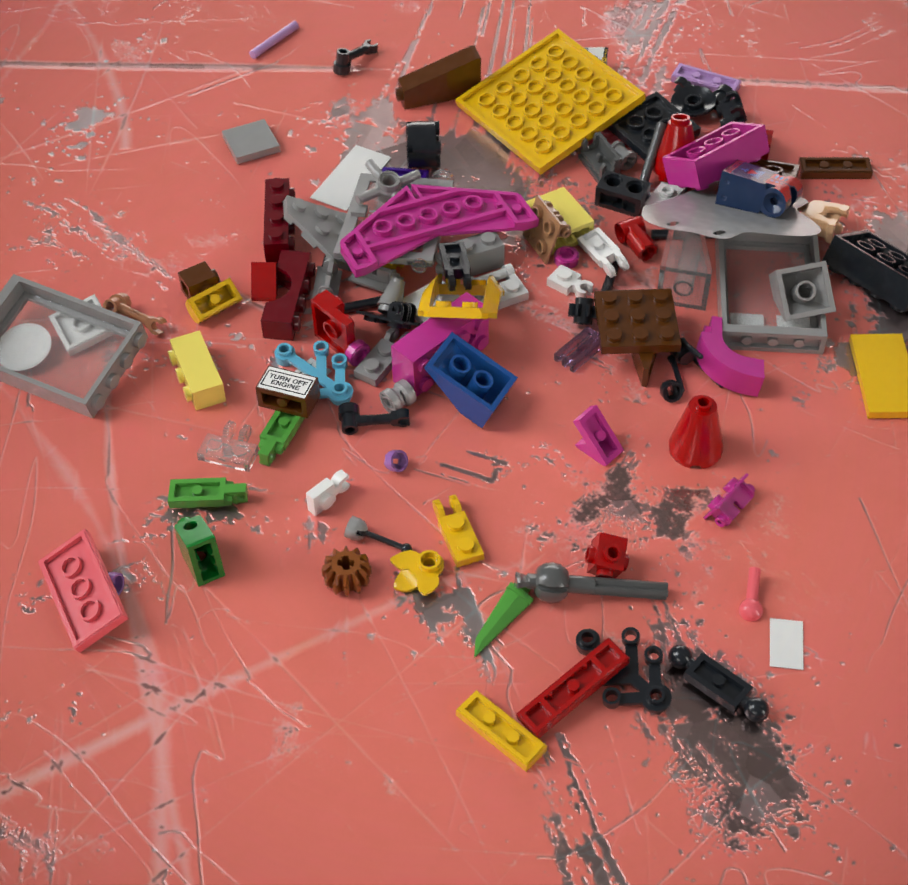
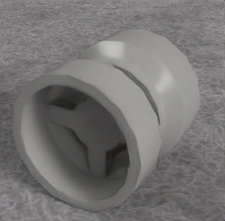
(398, 396)

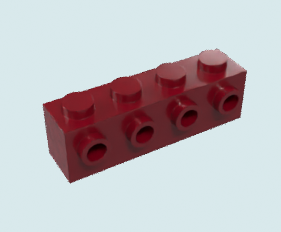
(276, 229)

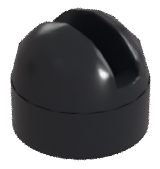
(676, 389)

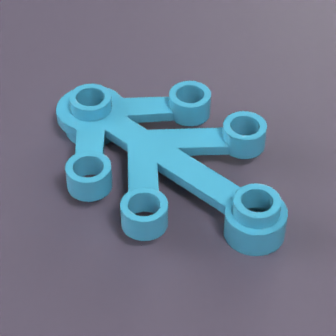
(336, 391)

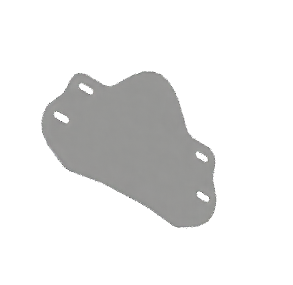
(700, 215)

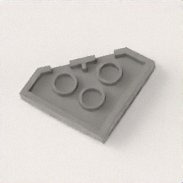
(318, 225)

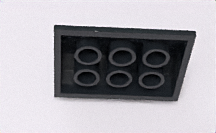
(871, 264)

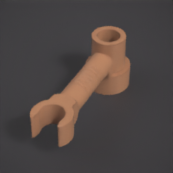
(121, 304)

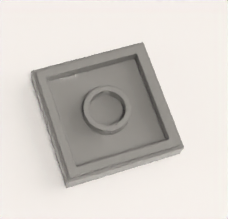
(251, 141)

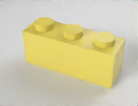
(196, 370)

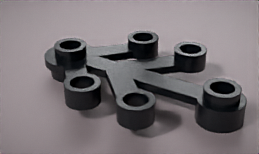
(630, 674)

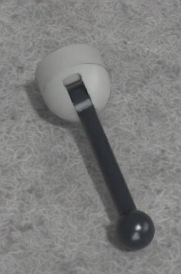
(358, 529)

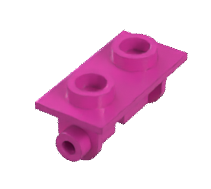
(722, 506)

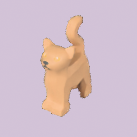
(826, 216)

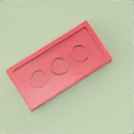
(82, 590)

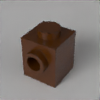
(197, 279)

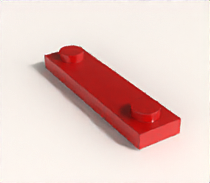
(573, 688)

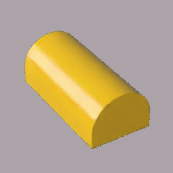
(213, 301)

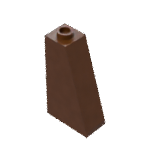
(440, 80)

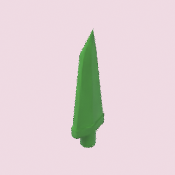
(507, 609)

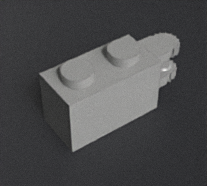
(483, 251)

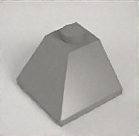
(802, 291)

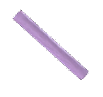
(264, 46)

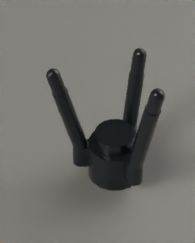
(685, 356)

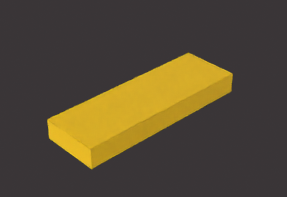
(501, 730)

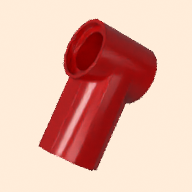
(634, 234)

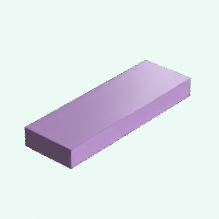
(704, 78)

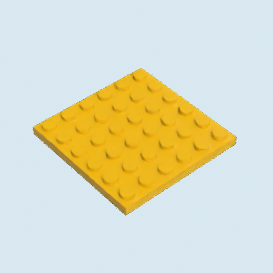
(550, 100)

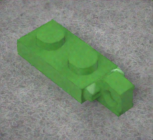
(277, 435)
(205, 493)

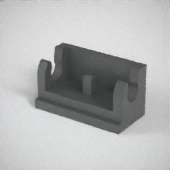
(599, 157)

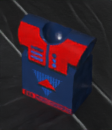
(757, 189)

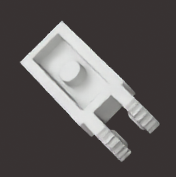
(603, 251)

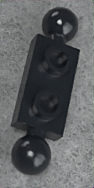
(718, 683)

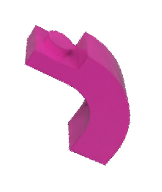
(725, 366)

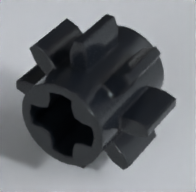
(582, 311)

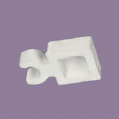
(569, 281)
(324, 493)

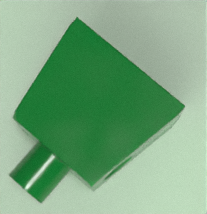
(195, 536)

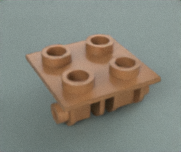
(550, 227)

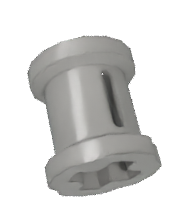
(628, 157)

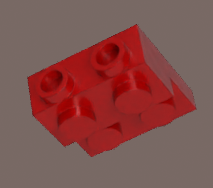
(331, 322)

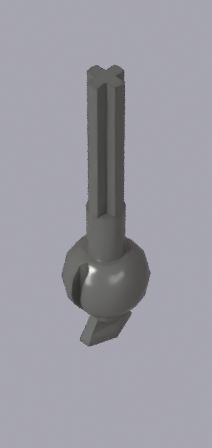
(553, 584)

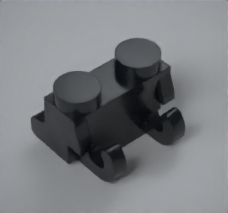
(732, 109)

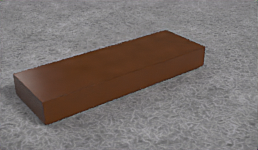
(835, 168)

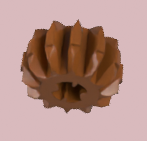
(346, 571)

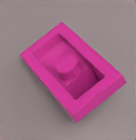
(598, 438)

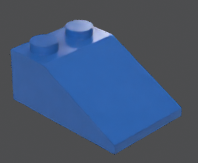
(469, 379)

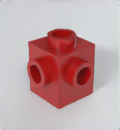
(607, 555)

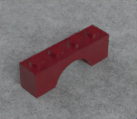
(282, 316)

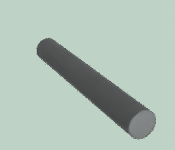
(652, 152)

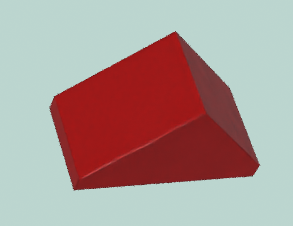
(264, 281)

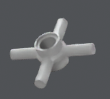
(387, 183)

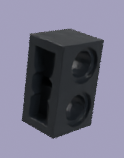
(622, 193)

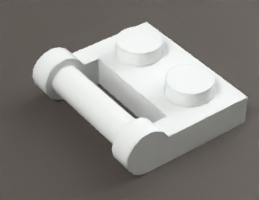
(514, 289)

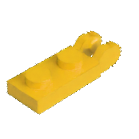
(458, 533)

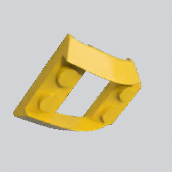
(491, 291)

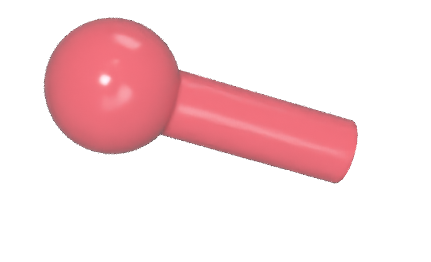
(751, 608)

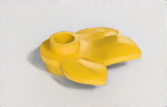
(415, 572)

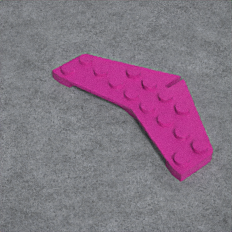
(430, 212)

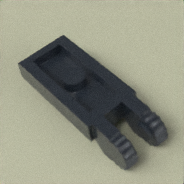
(455, 264)

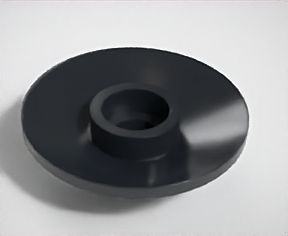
(694, 100)

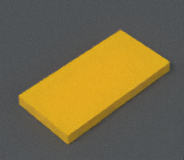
(882, 373)

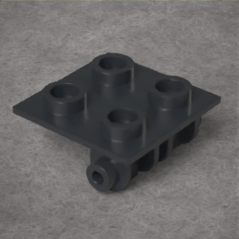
(399, 315)

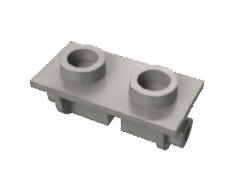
(327, 278)
(377, 279)

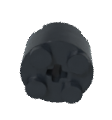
(423, 144)

